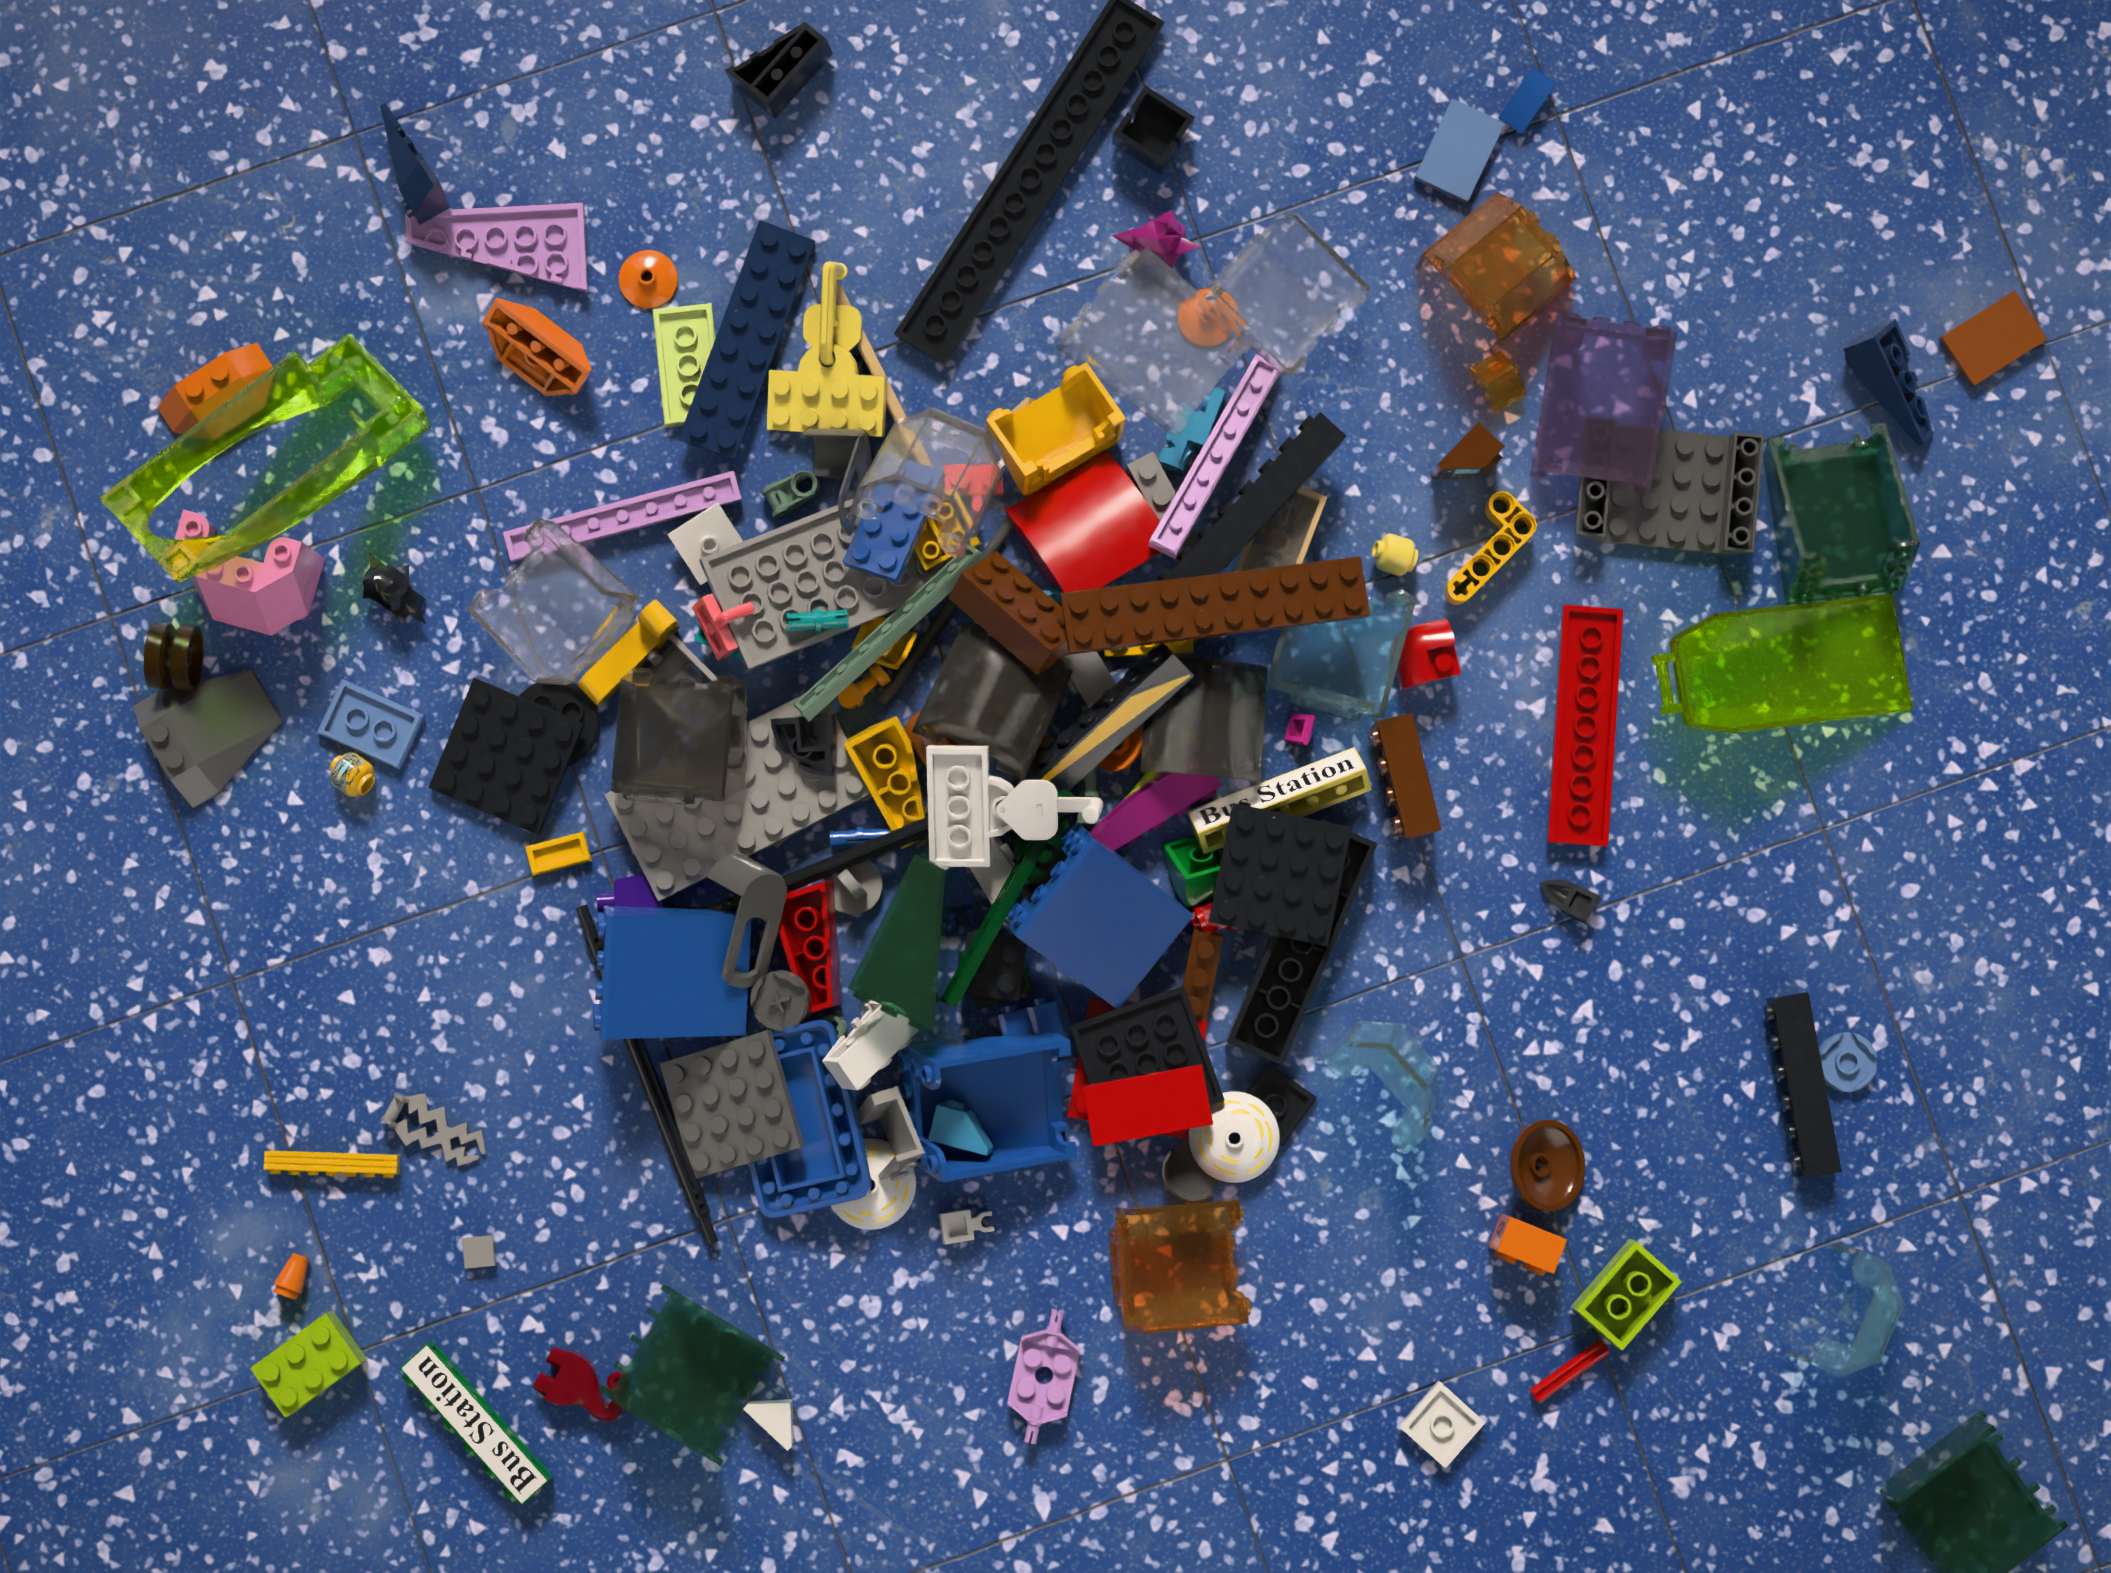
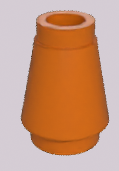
(292, 1277)

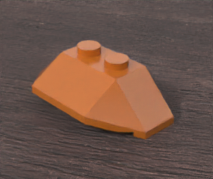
(536, 348)
(212, 386)

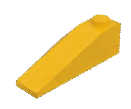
(889, 771)

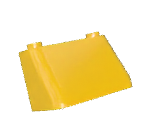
(1057, 430)

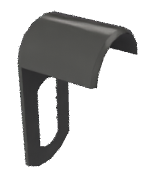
(844, 456)
(763, 897)
(1185, 1177)

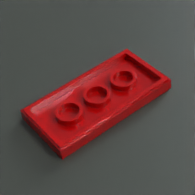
(1147, 1105)

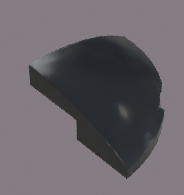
(808, 741)

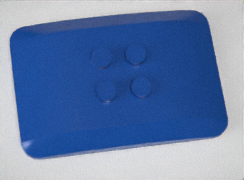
(834, 1157)

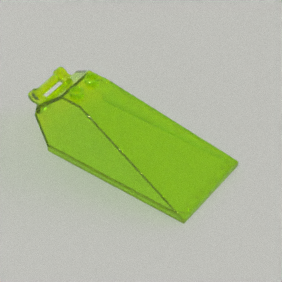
(1787, 666)

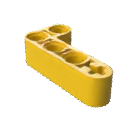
(1487, 555)
(629, 652)

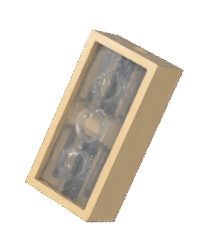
(1286, 535)

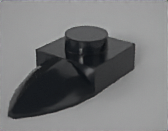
(1571, 899)

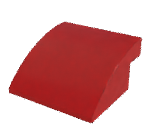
(1086, 526)

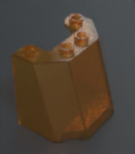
(1502, 265)
(1177, 1266)

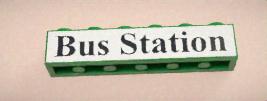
(475, 1422)

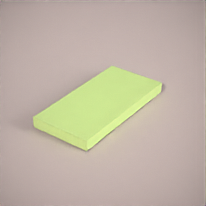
(683, 347)

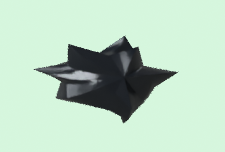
(391, 590)

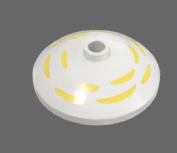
(1257, 1142)
(888, 1199)

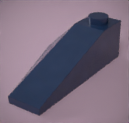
(415, 179)
(1883, 369)

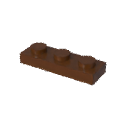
(1201, 970)

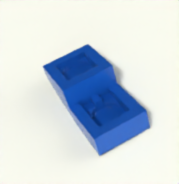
(1527, 100)

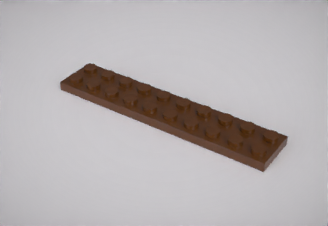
(1214, 605)

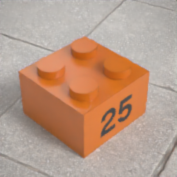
(1527, 1243)

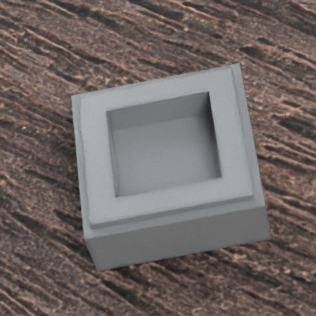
(479, 1251)

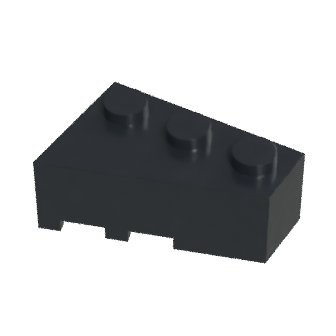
(781, 69)

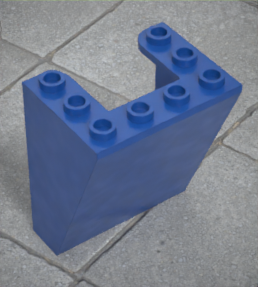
(1098, 918)
(667, 973)
(1008, 1086)

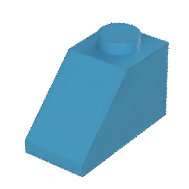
(959, 1128)

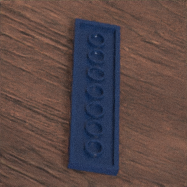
(746, 340)

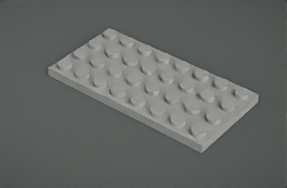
(798, 572)
(684, 841)

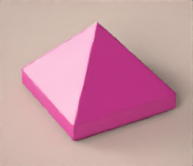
(1300, 729)

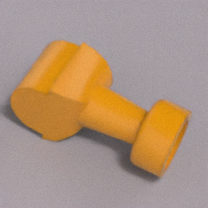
(854, 693)

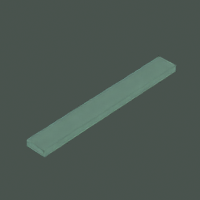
(885, 635)

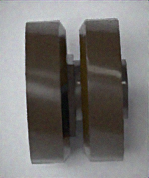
(173, 656)

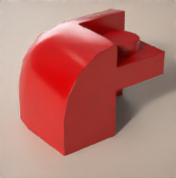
(1427, 655)

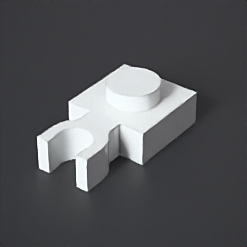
(959, 1225)

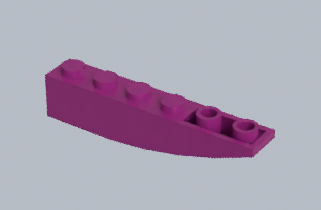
(1152, 805)

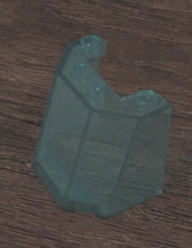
(1347, 663)
(1401, 1067)
(1877, 1325)

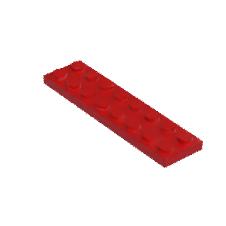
(1585, 725)

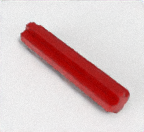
(1569, 1371)

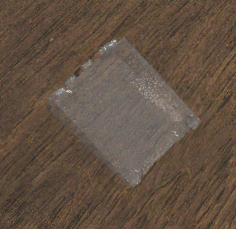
(1154, 340)

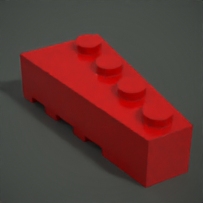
(811, 942)

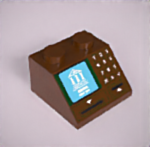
(1472, 455)

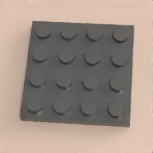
(732, 1104)

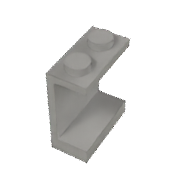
(899, 1130)

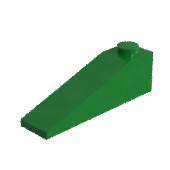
(1191, 870)

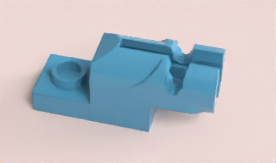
(1193, 435)

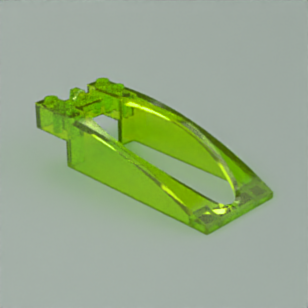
(275, 396)

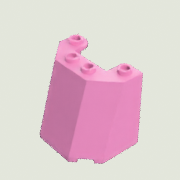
(252, 592)

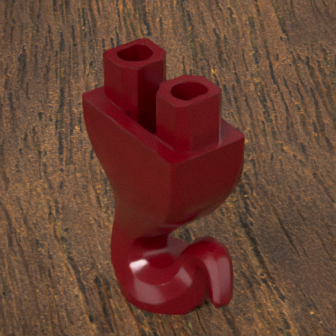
(577, 1385)

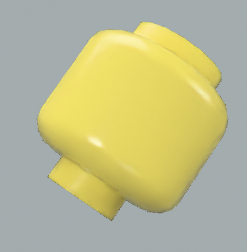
(1395, 554)

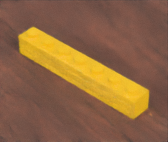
(332, 1163)

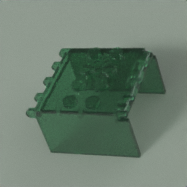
(690, 1374)
(1971, 1503)

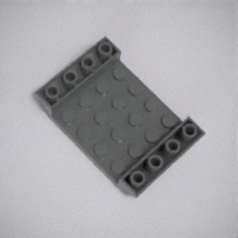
(1697, 501)

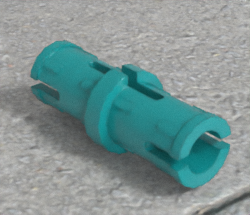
(817, 620)

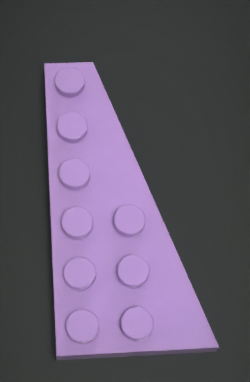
(525, 240)

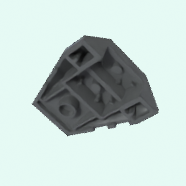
(207, 731)

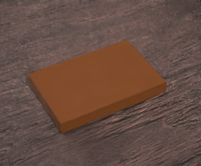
(1993, 338)

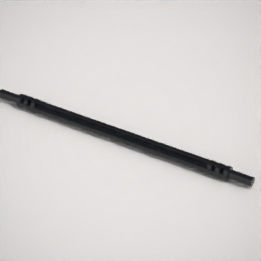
(843, 860)
(657, 1102)

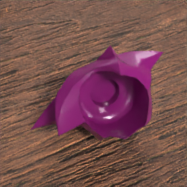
(1162, 236)

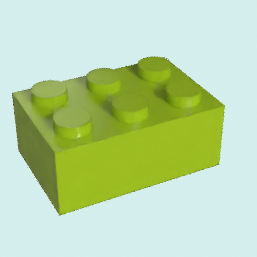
(1626, 1294)
(308, 1363)

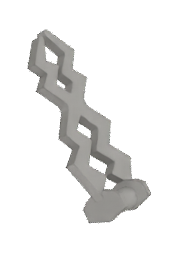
(444, 1132)

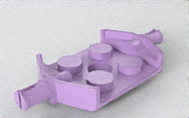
(1041, 1401)

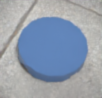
(1848, 1061)

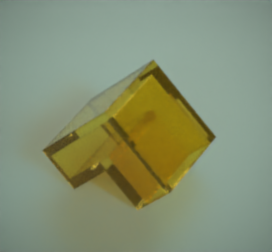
(1498, 381)

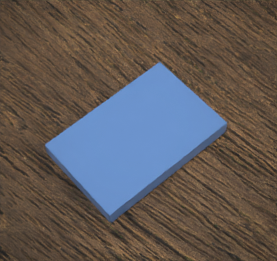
(1459, 151)
(371, 724)

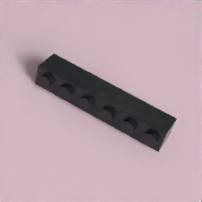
(1803, 1085)

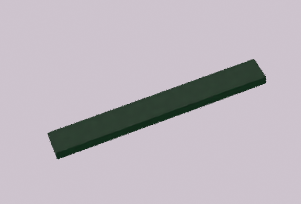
(995, 918)

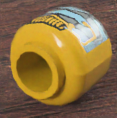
(352, 774)

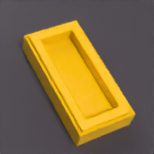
(558, 853)

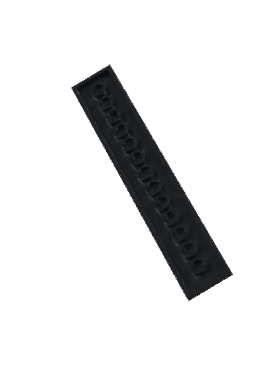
(1029, 179)

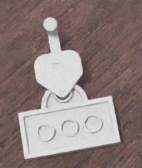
(966, 813)

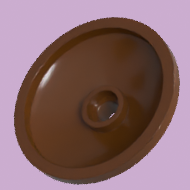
(1547, 1165)

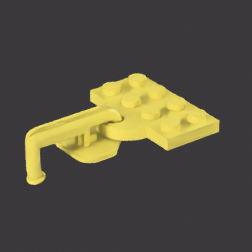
(822, 394)

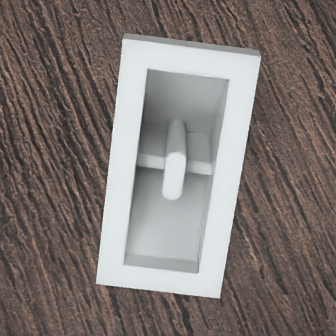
(775, 1418)

